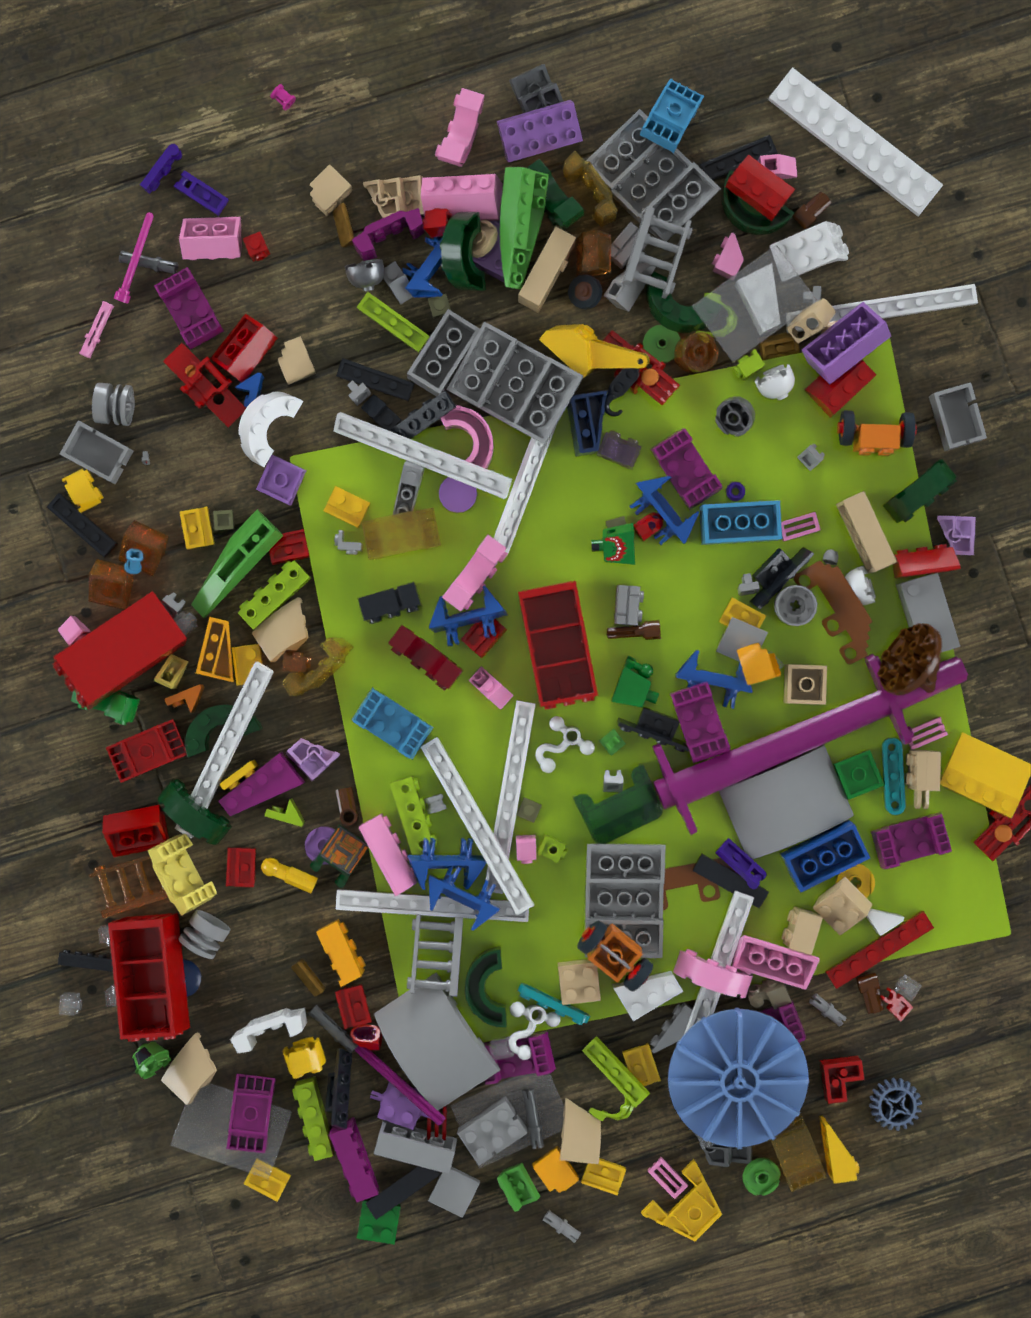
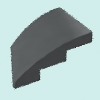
(535, 89)
(723, 1155)

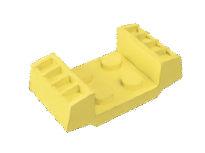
(179, 874)

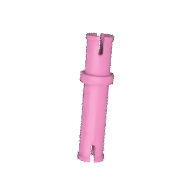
(87, 350)

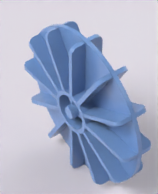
(738, 1078)

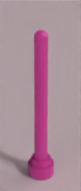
(123, 293)

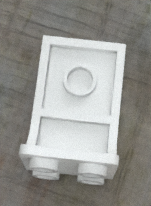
(814, 247)

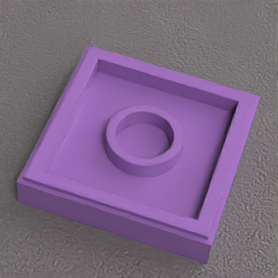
(281, 480)

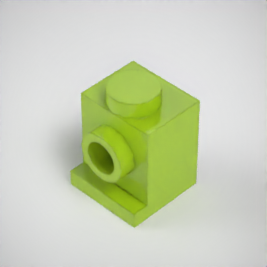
(749, 365)
(545, 845)

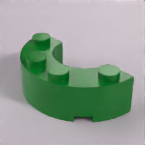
(118, 706)

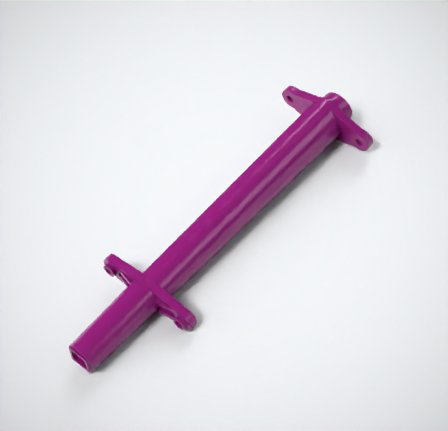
(757, 756)

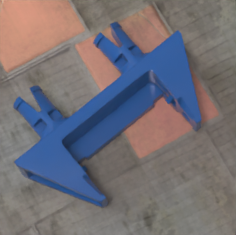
(419, 284)
(674, 523)
(442, 622)
(731, 684)
(471, 863)
(447, 887)

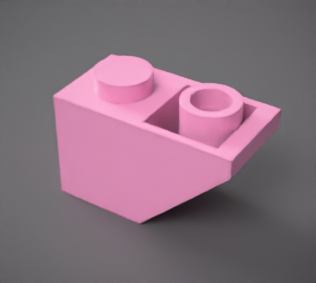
(780, 165)
(730, 259)
(73, 630)
(491, 688)

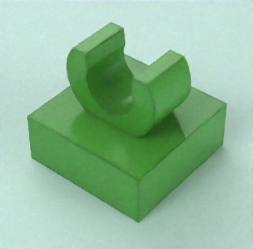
(612, 742)

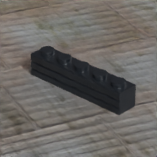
(87, 960)

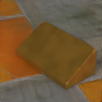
(343, 225)
(778, 346)
(308, 977)

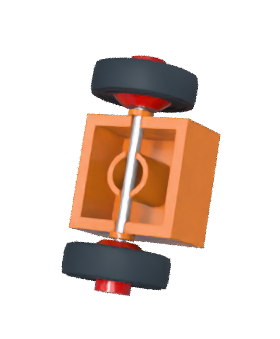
(876, 437)
(615, 954)

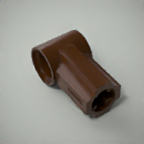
(808, 213)
(347, 803)
(869, 988)

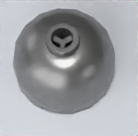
(365, 274)
(735, 416)

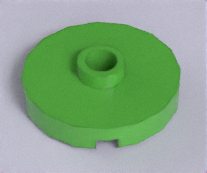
(652, 346)
(767, 1182)

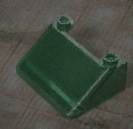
(621, 811)

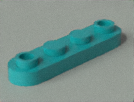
(893, 776)
(545, 1001)

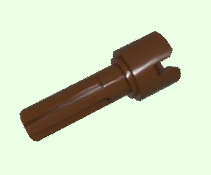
(649, 630)

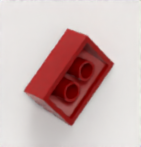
(759, 187)
(244, 348)
(835, 395)
(925, 561)
(135, 830)

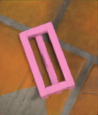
(815, 522)
(941, 727)
(656, 1165)

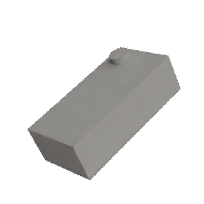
(443, 353)
(926, 603)
(414, 1148)

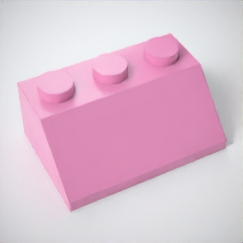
(211, 238)

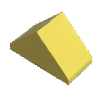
(171, 672)

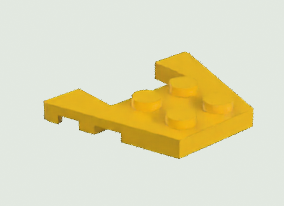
(693, 1212)

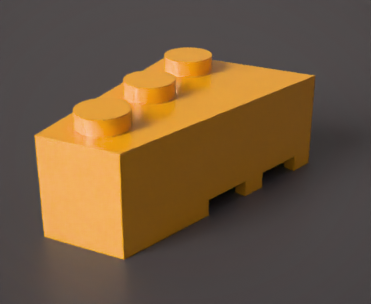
(215, 654)
(341, 951)

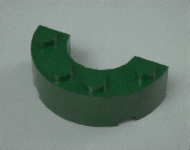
(559, 208)
(748, 218)
(457, 252)
(669, 312)
(921, 492)
(204, 723)
(190, 816)
(475, 992)

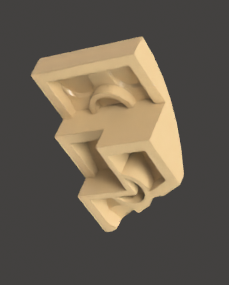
(396, 194)
(282, 630)
(190, 1070)
(580, 1135)

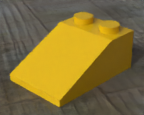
(839, 1162)

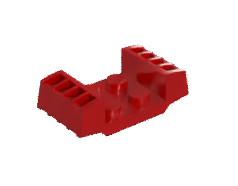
(146, 751)

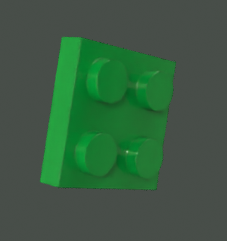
(858, 774)
(379, 1230)

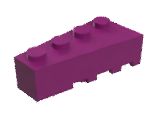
(267, 782)
(354, 1161)

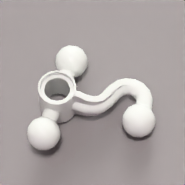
(557, 724)
(517, 1009)

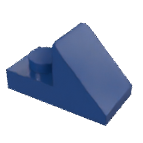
(253, 386)

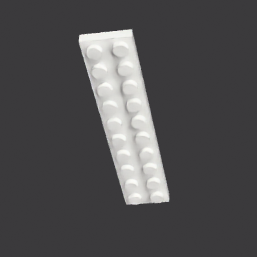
(855, 142)

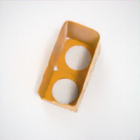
(758, 664)
(555, 1172)

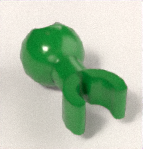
(645, 670)

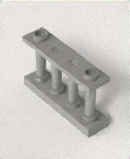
(644, 238)
(451, 966)

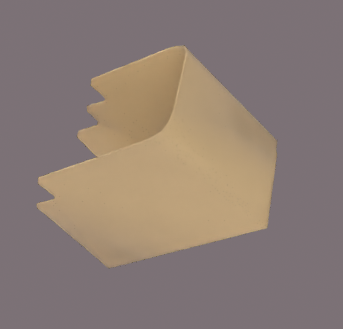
(329, 190)
(821, 311)
(295, 361)

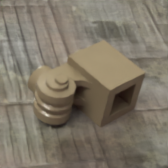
(769, 990)

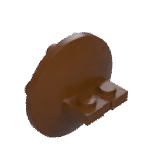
(911, 660)

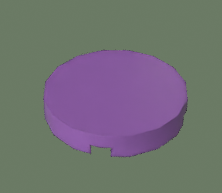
(457, 495)
(316, 840)

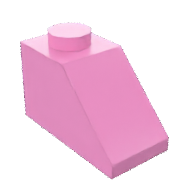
(526, 848)

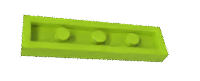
(393, 322)
(616, 1071)

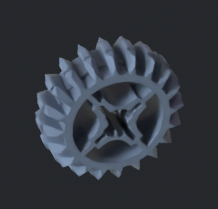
(898, 1097)

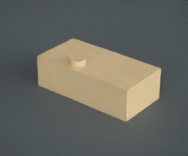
(547, 269)
(866, 532)

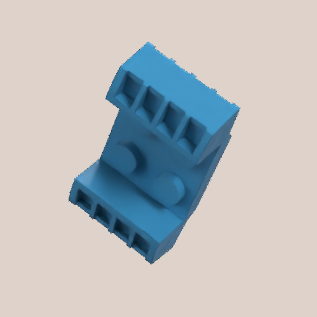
(671, 115)
(392, 723)

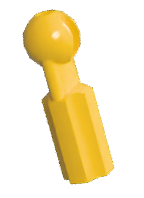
(290, 875)

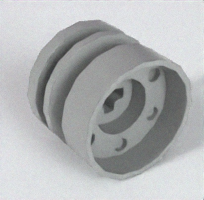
(113, 403)
(804, 598)
(203, 937)

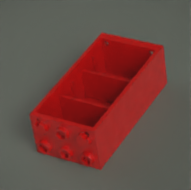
(558, 644)
(119, 651)
(149, 977)

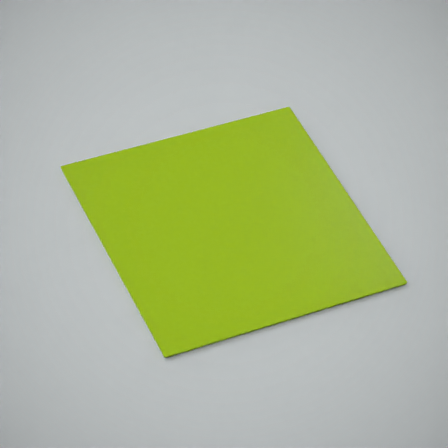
(688, 593)

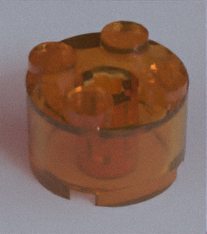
(705, 348)

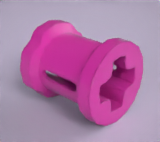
(283, 97)

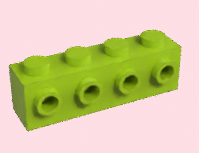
(274, 595)
(412, 813)
(314, 1118)

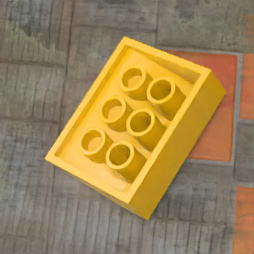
(986, 775)

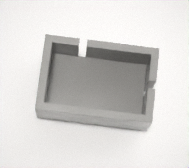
(954, 419)
(96, 452)
(492, 1130)

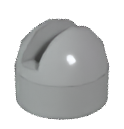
(830, 557)

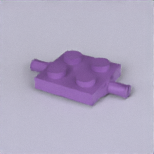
(397, 1107)

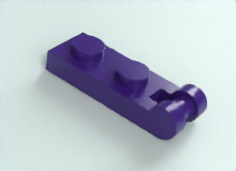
(161, 168)
(201, 193)
(741, 863)

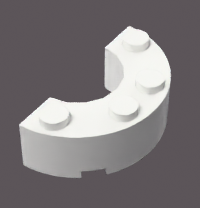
(257, 419)

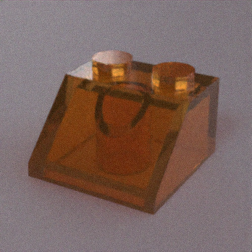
(593, 253)
(148, 541)
(110, 584)

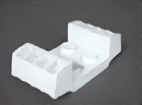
(245, 1040)

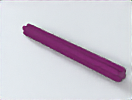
(400, 1084)

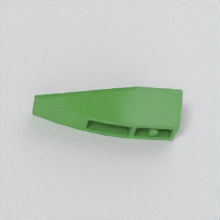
(520, 220)
(239, 556)

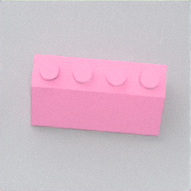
(464, 194)
(388, 853)
(774, 962)

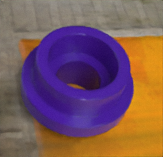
(739, 486)

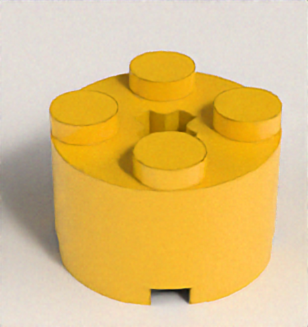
(82, 490)
(304, 1057)

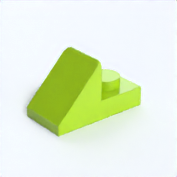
(291, 815)

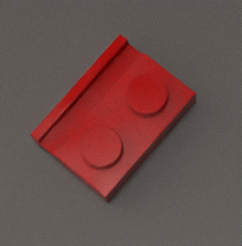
(290, 547)
(477, 642)
(241, 867)
(353, 1006)

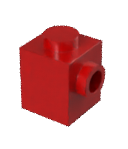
(436, 221)
(256, 246)

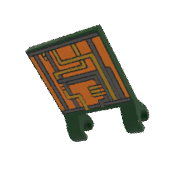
(342, 852)

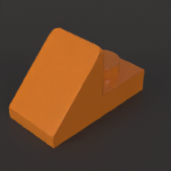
(191, 696)

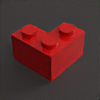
(836, 1073)

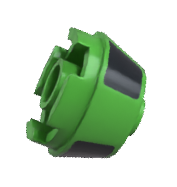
(150, 1058)

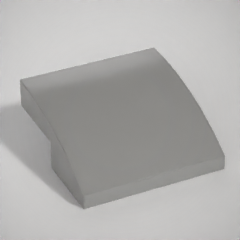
(739, 635)
(454, 1191)

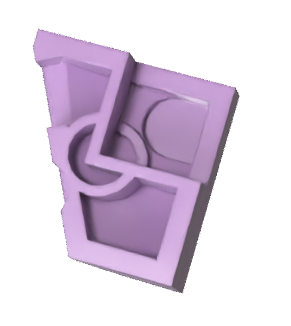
(959, 533)
(311, 758)

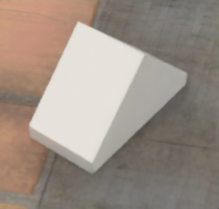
(883, 921)

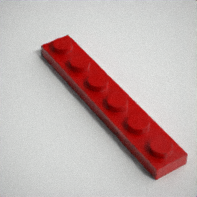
(879, 949)

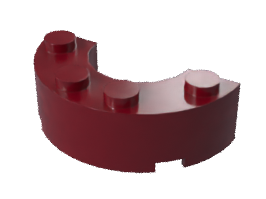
(425, 656)

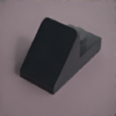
(380, 413)

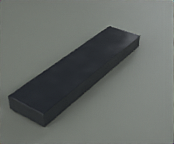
(729, 161)
(375, 379)
(82, 525)
(728, 879)
(400, 1190)

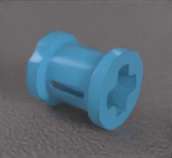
(134, 558)

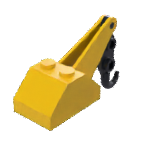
(584, 353)

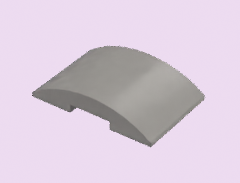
(651, 176)
(514, 383)
(786, 803)
(627, 890)
(435, 1044)

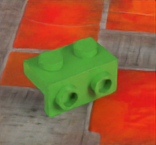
(517, 1186)

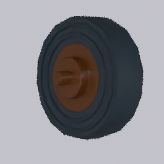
(585, 291)

